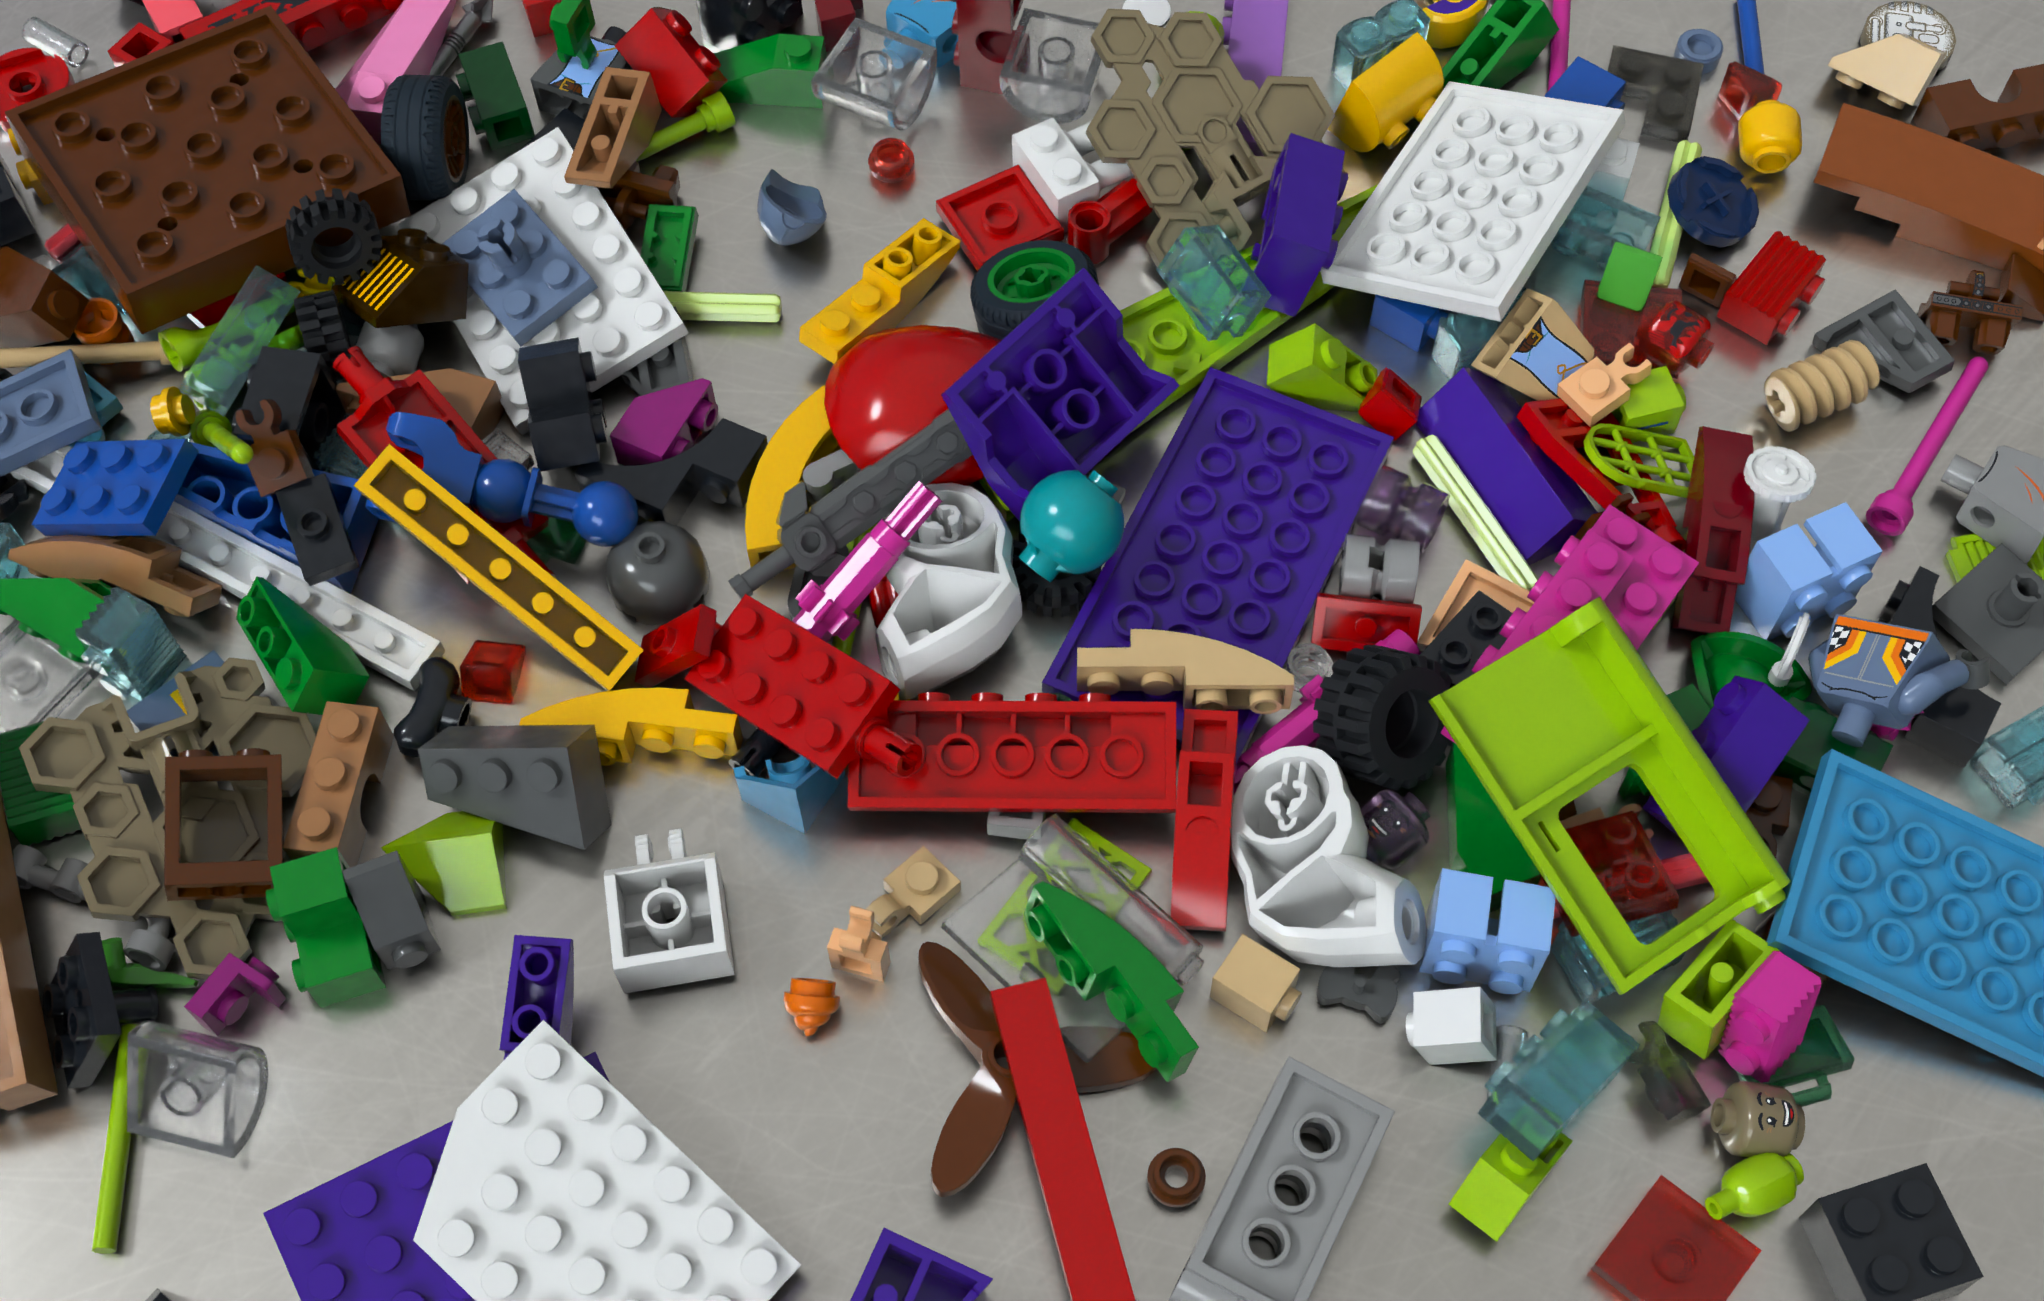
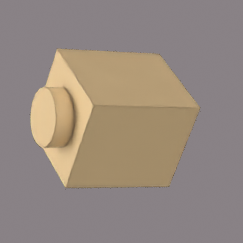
(1256, 984)

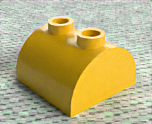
(1389, 96)

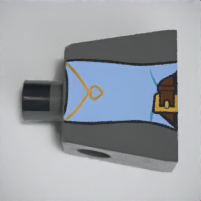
(570, 85)

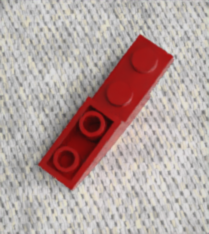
(1204, 819)

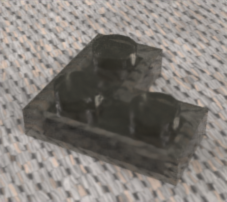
(1666, 84)

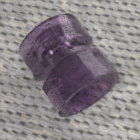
(1385, 505)

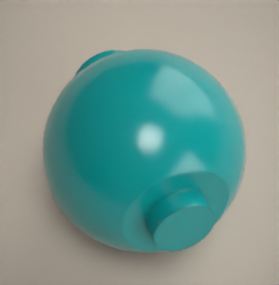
(1070, 524)

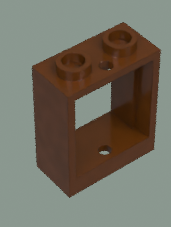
(228, 878)

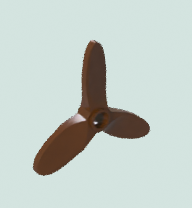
(988, 1101)

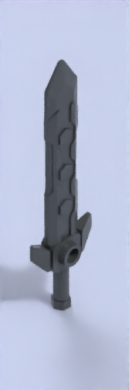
(855, 505)

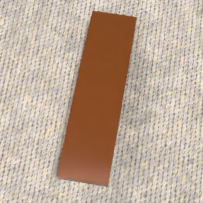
(1936, 188)

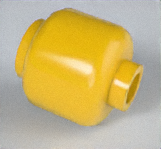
(1770, 136)

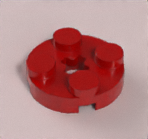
(29, 67)

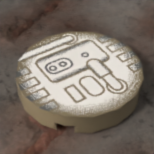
(1914, 20)

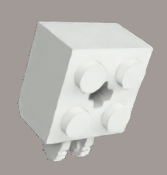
(641, 899)

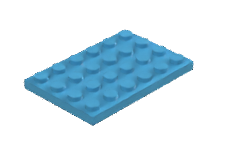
(1919, 908)

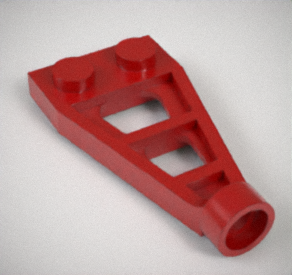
(1560, 431)

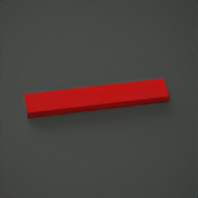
(1060, 1144)

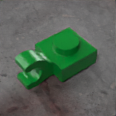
(571, 28)

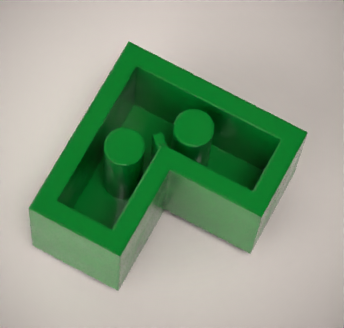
(324, 922)

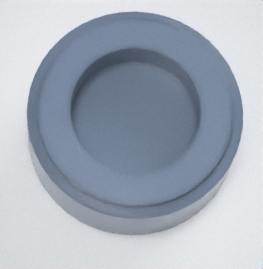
(1700, 47)

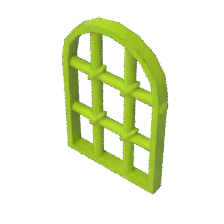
(1607, 465)

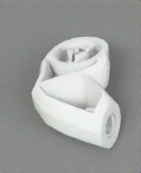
(1307, 869)

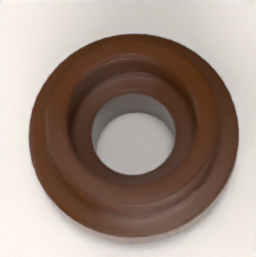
(1176, 1160)

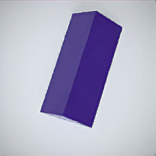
(1511, 473)

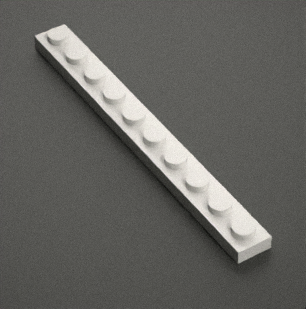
(235, 562)

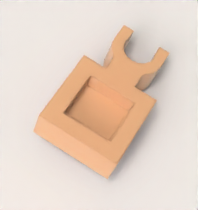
(1599, 388)

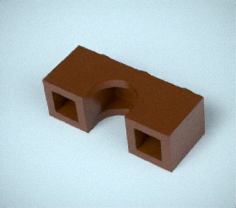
(1969, 118)

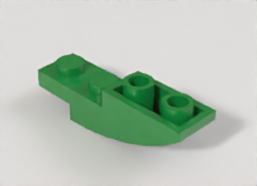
(1106, 958)

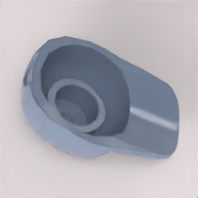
(789, 210)

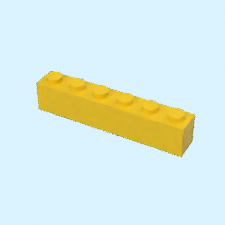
(498, 567)

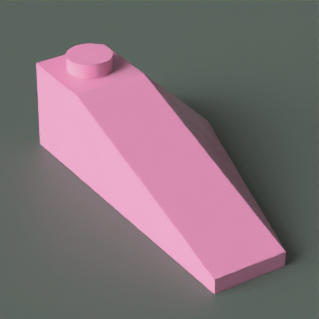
(401, 48)

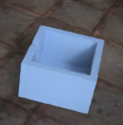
(1795, 577)
(1484, 950)

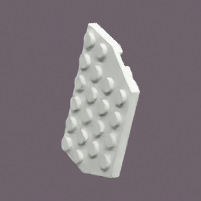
(581, 1198)

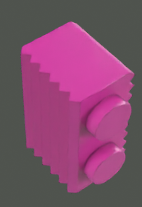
(1769, 1016)

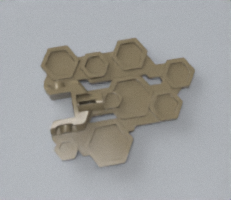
(1199, 111)
(216, 823)

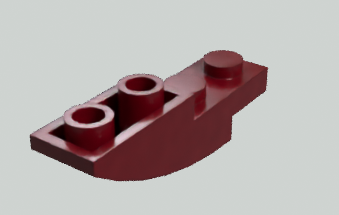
(1718, 531)

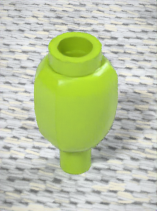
(1756, 1186)

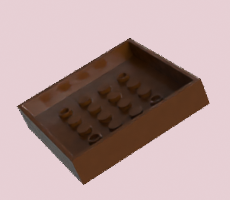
(195, 158)

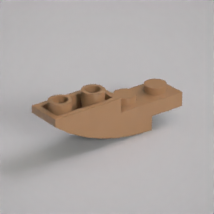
(133, 563)

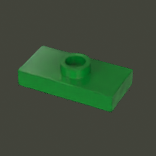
(669, 244)

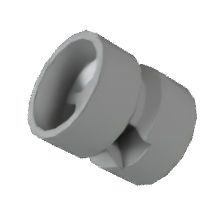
(1397, 565)

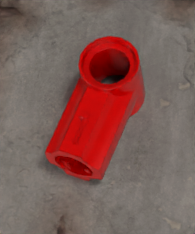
(1100, 222)

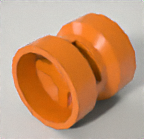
(102, 324)

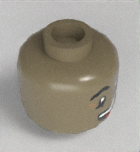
(1758, 1119)

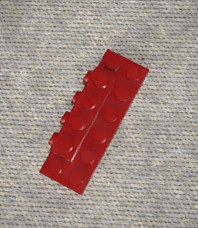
(1025, 756)

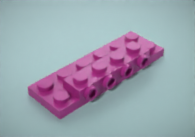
(1614, 560)

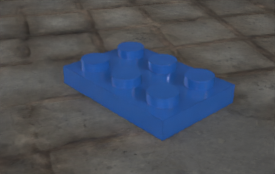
(115, 488)

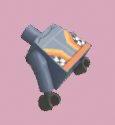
(1885, 675)

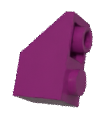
(664, 423)

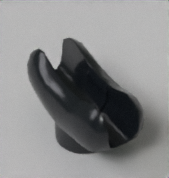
(434, 708)

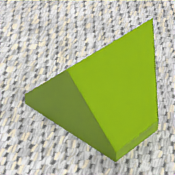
(457, 861)

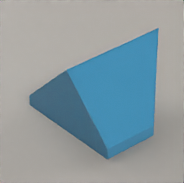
(792, 792)

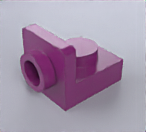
(227, 992)

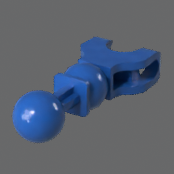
(506, 489)

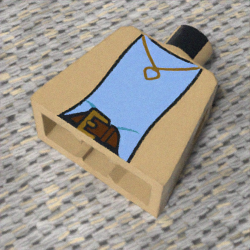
(1534, 348)

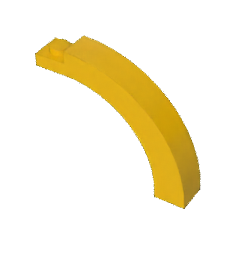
(796, 444)

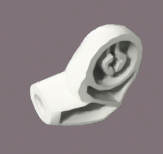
(952, 592)

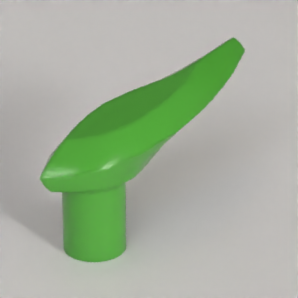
(136, 975)

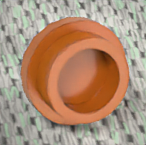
(811, 1003)

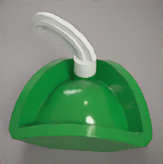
(1726, 654)

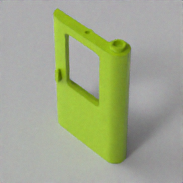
(1563, 721)

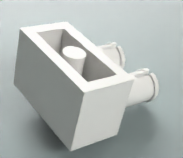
(1056, 166)

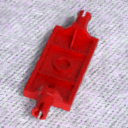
(416, 394)
(801, 691)

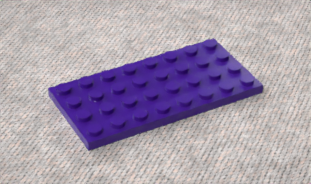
(1231, 532)

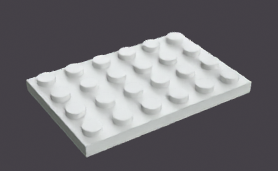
(1474, 199)
(617, 322)

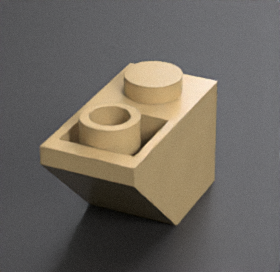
(1895, 66)

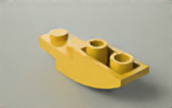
(887, 292)
(646, 717)

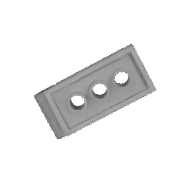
(1273, 1154)

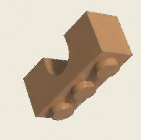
(346, 753)

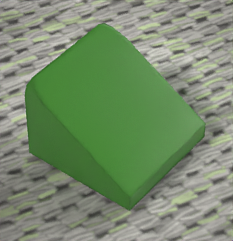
(1629, 276)

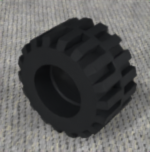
(1380, 716)

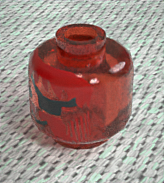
(1674, 337)

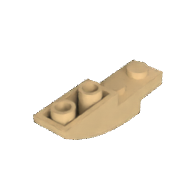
(1203, 668)

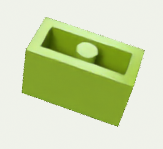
(1701, 998)

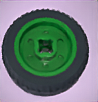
(1020, 280)

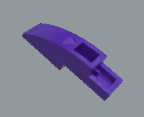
(538, 989)

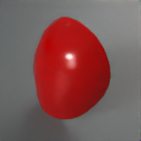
(893, 389)

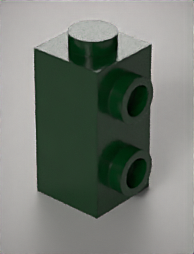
(496, 94)

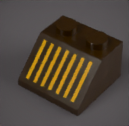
(410, 283)

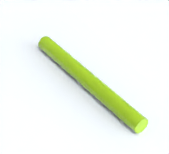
(115, 1158)

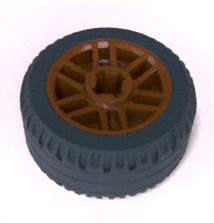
(426, 134)

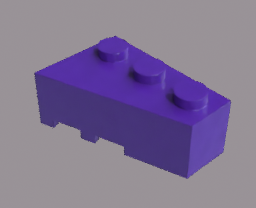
(1299, 221)
(913, 1272)

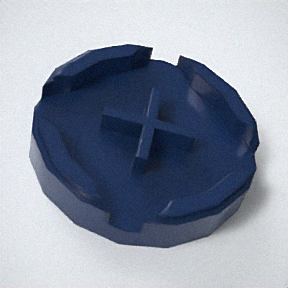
(1712, 202)

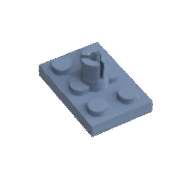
(520, 267)

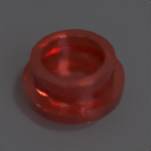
(891, 160)

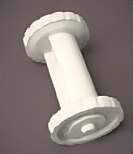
(1777, 480)

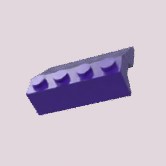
(1054, 392)

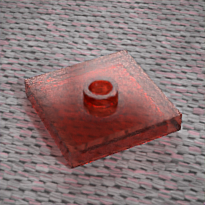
(1675, 1251)

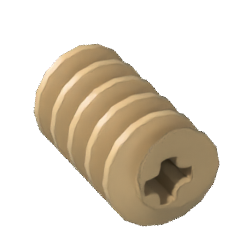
(1821, 384)

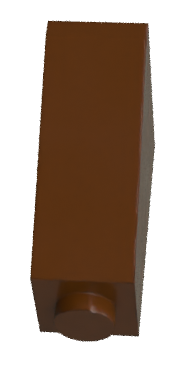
(35, 303)

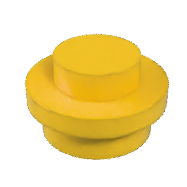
(172, 412)

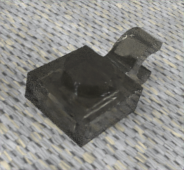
(1667, 1077)

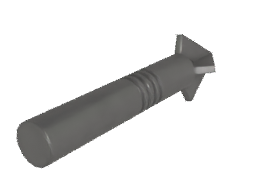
(476, 14)

